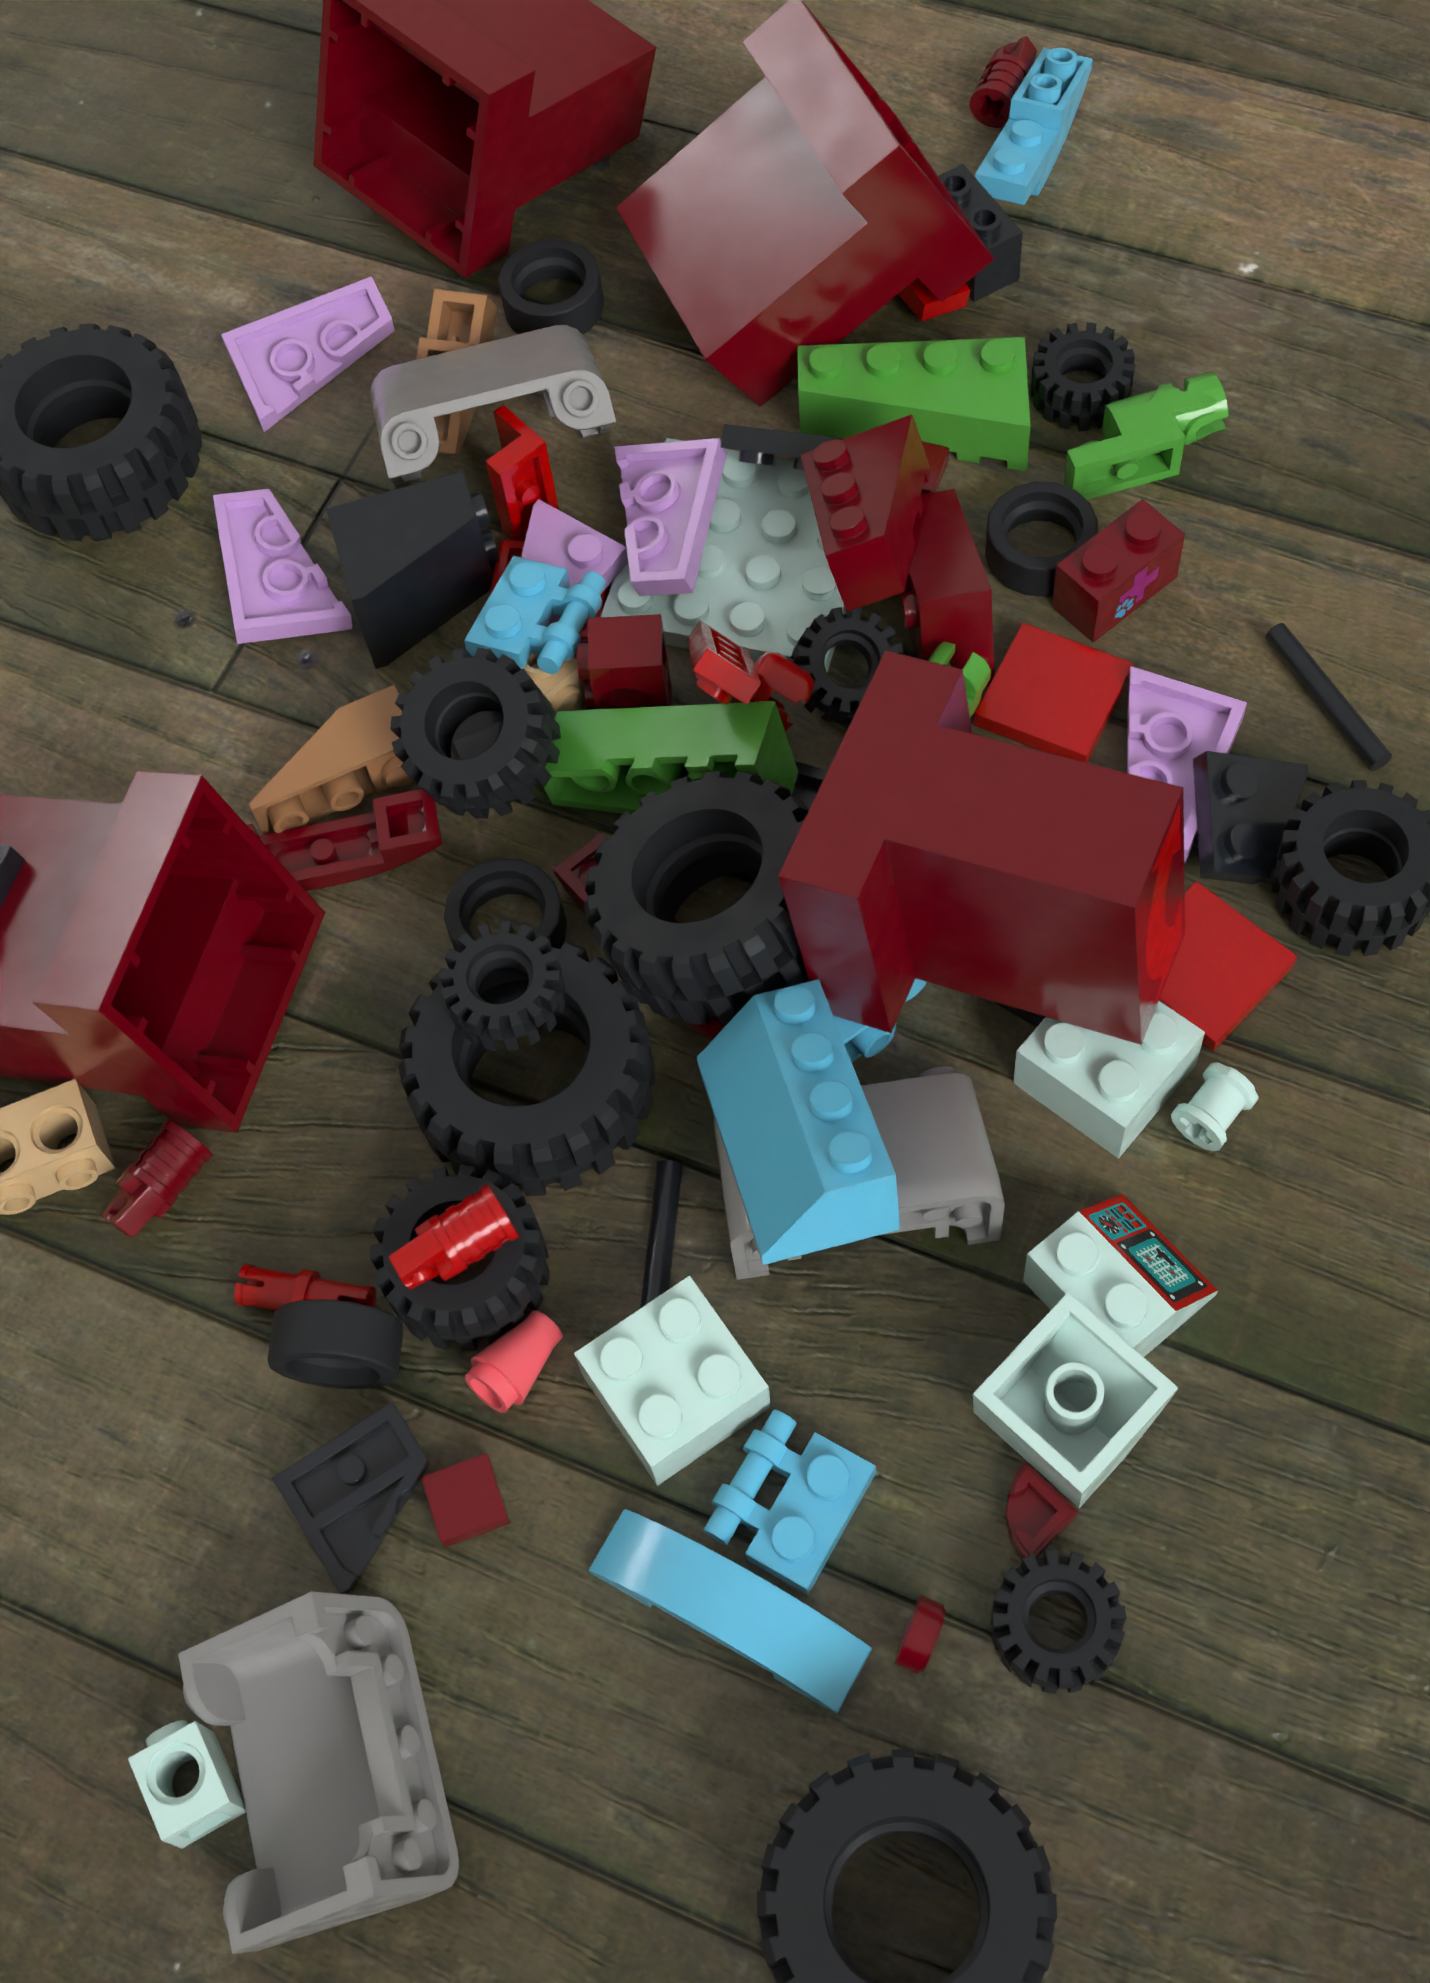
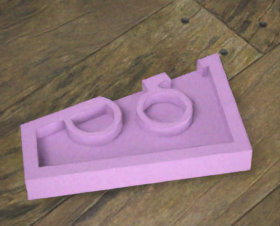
(306, 346)
(668, 509)
(269, 574)
(1172, 726)

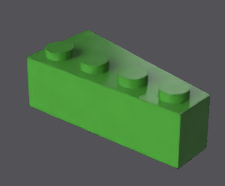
(959, 393)
(626, 753)

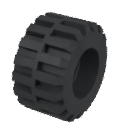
(444, 701)
(1341, 909)
(476, 1306)

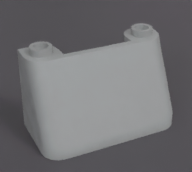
(542, 360)
(938, 1157)
(328, 1765)

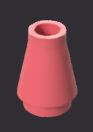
(512, 1363)

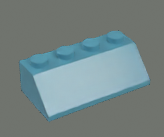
(798, 1126)

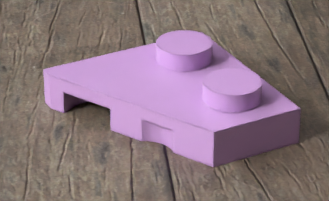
(570, 544)

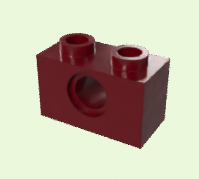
(625, 663)

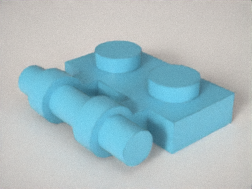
(522, 607)
(808, 1513)

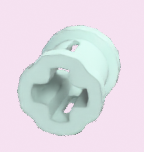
(1214, 1106)

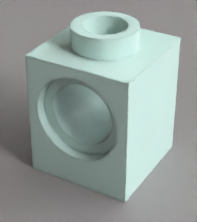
(212, 1800)

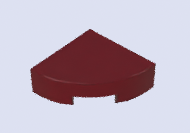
(1035, 1513)

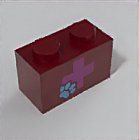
(1117, 570)

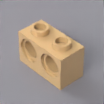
(31, 1135)

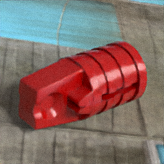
(454, 1239)

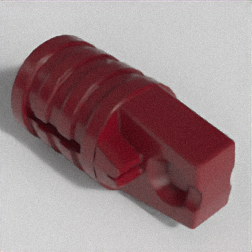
(1000, 81)
(156, 1178)

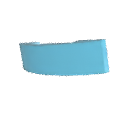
(732, 1608)

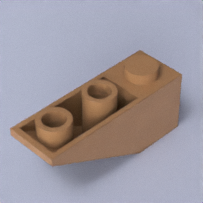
(336, 767)

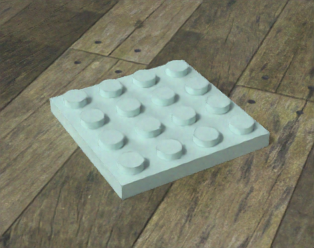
(759, 567)

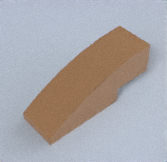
(456, 323)

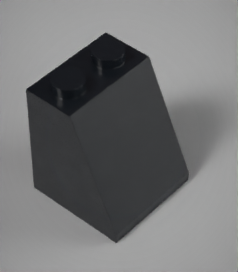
(413, 560)

